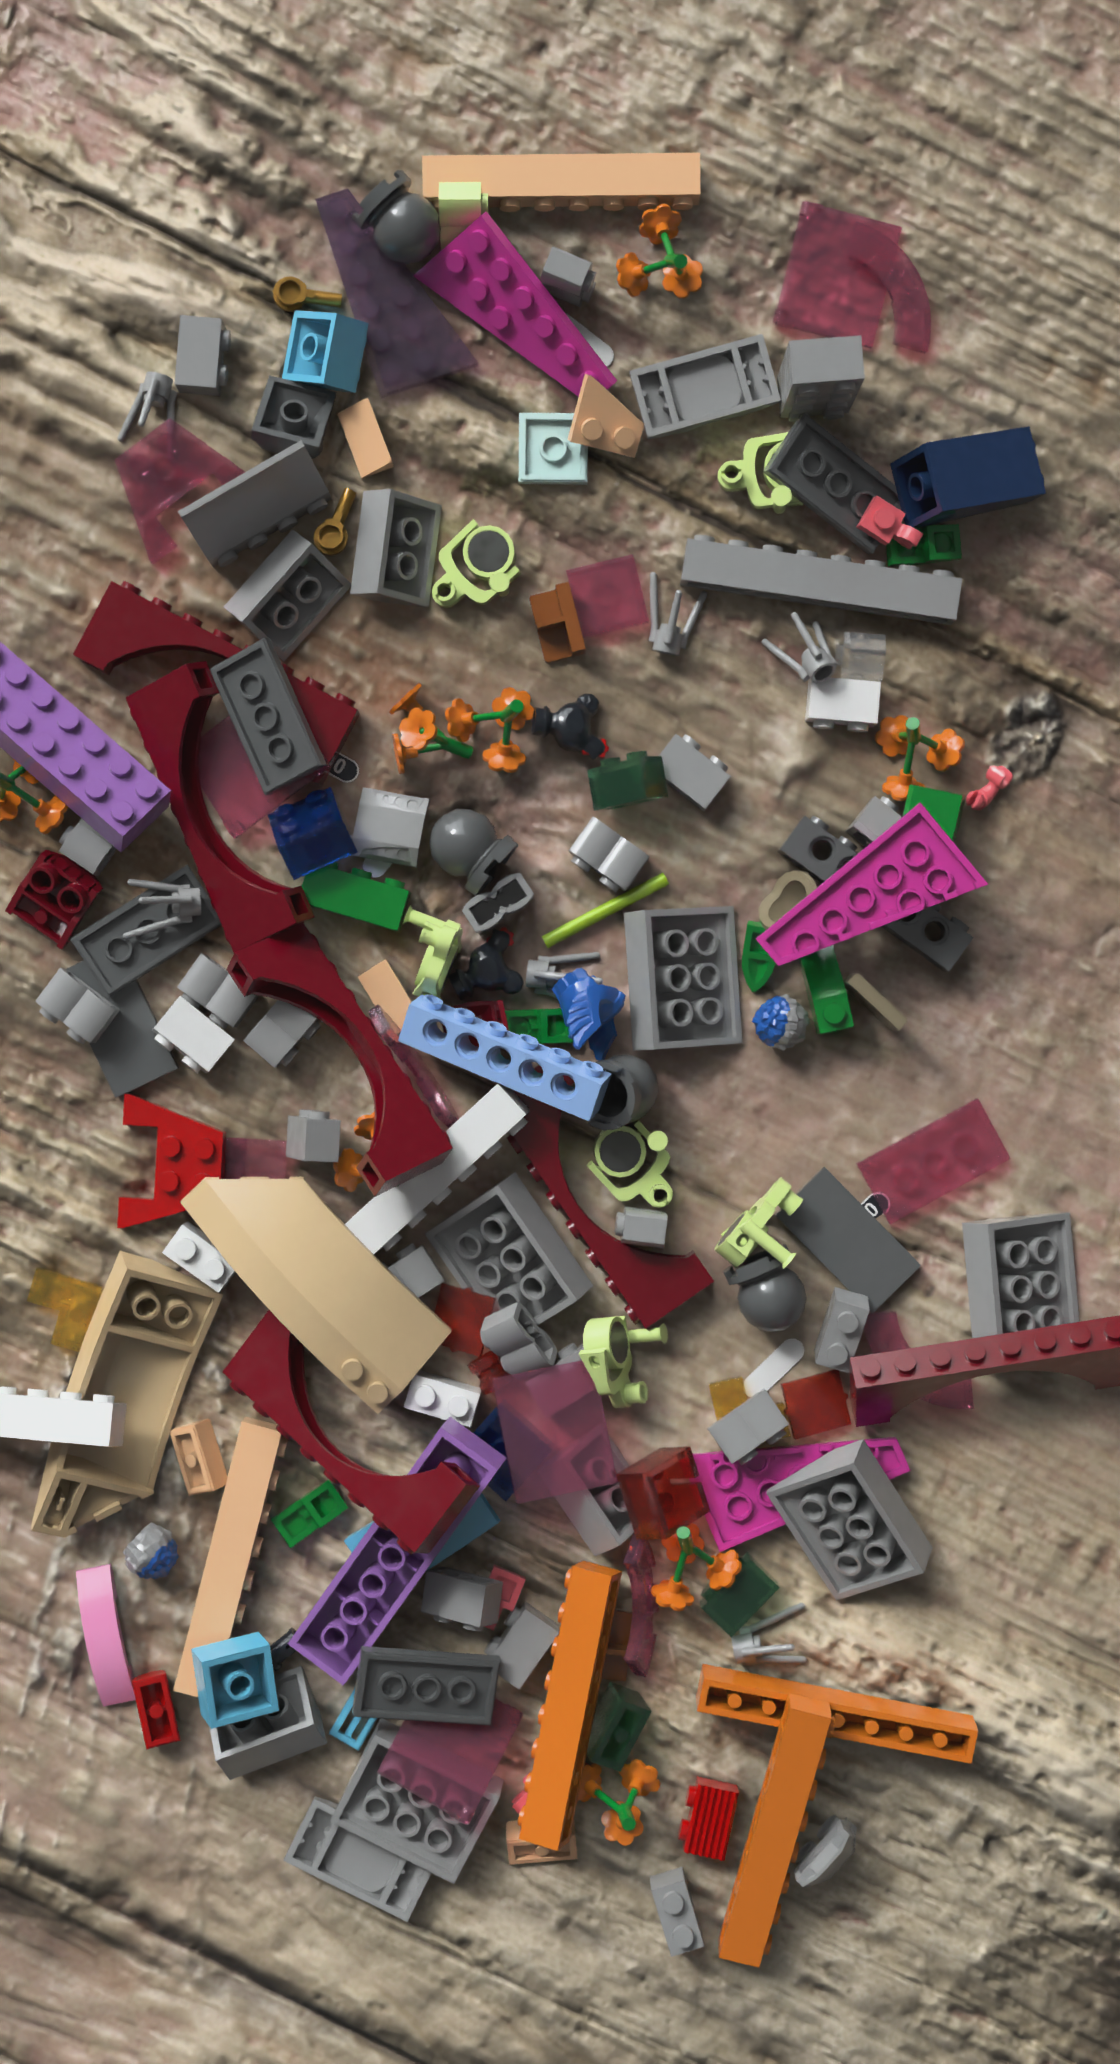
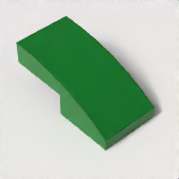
(937, 545)
(542, 1024)
(309, 1513)

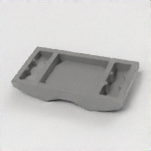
(705, 387)
(355, 1863)

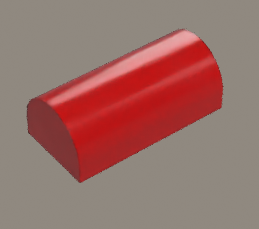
(155, 1709)

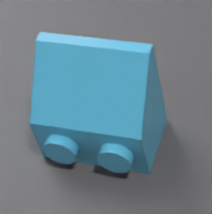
(325, 350)

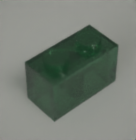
(627, 782)
(738, 1603)
(616, 1726)

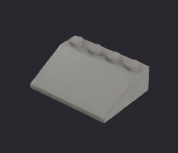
(256, 505)
(683, 977)
(510, 1252)
(1020, 1273)
(851, 1521)
(404, 1822)

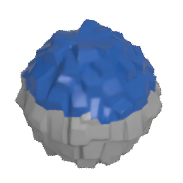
(781, 1022)
(151, 1552)

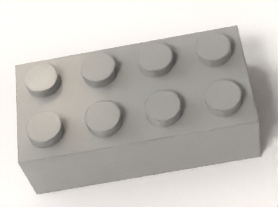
(820, 377)

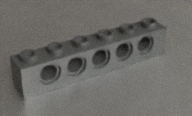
(953, 932)

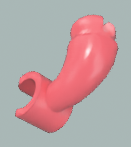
(998, 778)

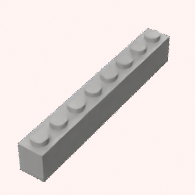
(821, 580)

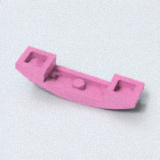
(104, 1635)

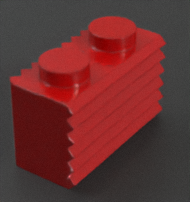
(709, 1818)

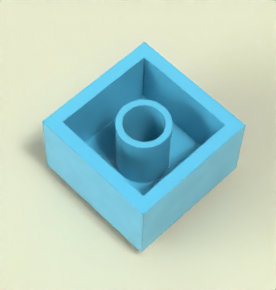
(235, 1679)

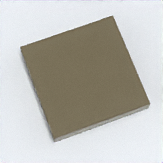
(874, 1002)

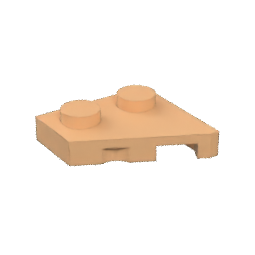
(604, 421)

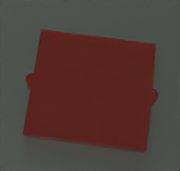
(464, 1314)
(815, 1404)

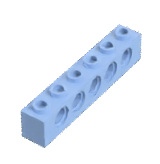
(422, 1033)

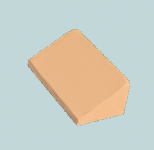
(365, 439)
(387, 991)
(199, 1457)
(525, 1852)

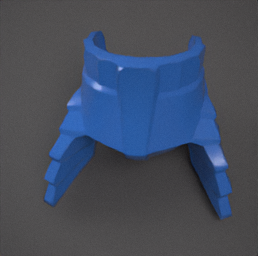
(589, 1010)

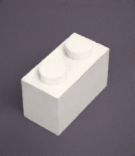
(843, 703)
(192, 1036)
(199, 1256)
(442, 1397)

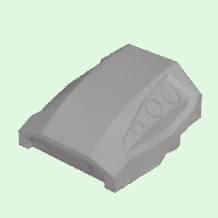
(389, 826)
(824, 1860)

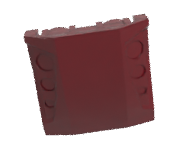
(55, 896)

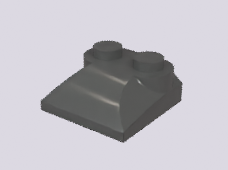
(292, 414)

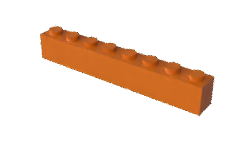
(569, 1704)
(857, 1715)
(775, 1829)

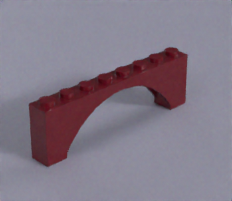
(133, 626)
(171, 724)
(298, 973)
(646, 1279)
(894, 1379)
(411, 1506)

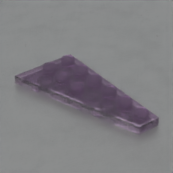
(406, 332)

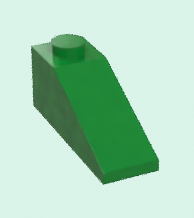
(826, 991)

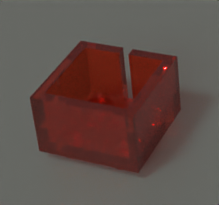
(654, 1502)

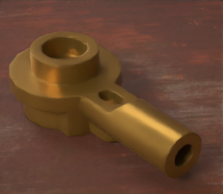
(292, 294)
(331, 535)

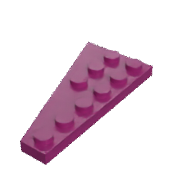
(500, 292)
(889, 879)
(738, 1491)

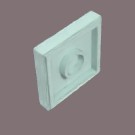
(547, 453)

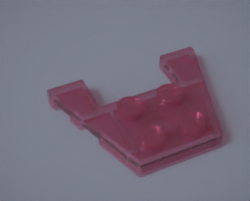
(161, 472)

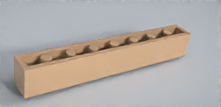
(571, 179)
(234, 1542)

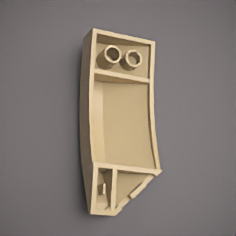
(319, 1281)
(142, 1354)

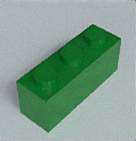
(357, 895)

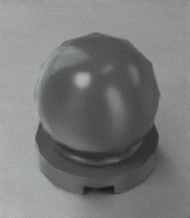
(402, 221)
(468, 847)
(628, 1094)
(767, 1293)

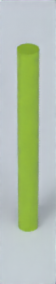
(605, 910)

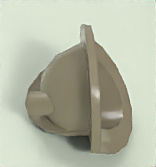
(786, 894)

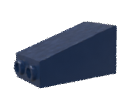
(967, 476)

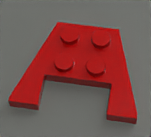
(184, 1157)

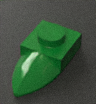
(756, 962)

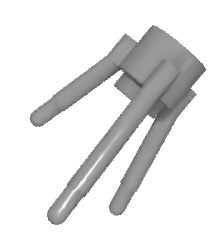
(154, 393)
(668, 638)
(816, 661)
(183, 899)
(542, 974)
(749, 1649)

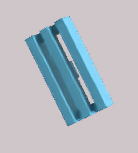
(346, 1737)

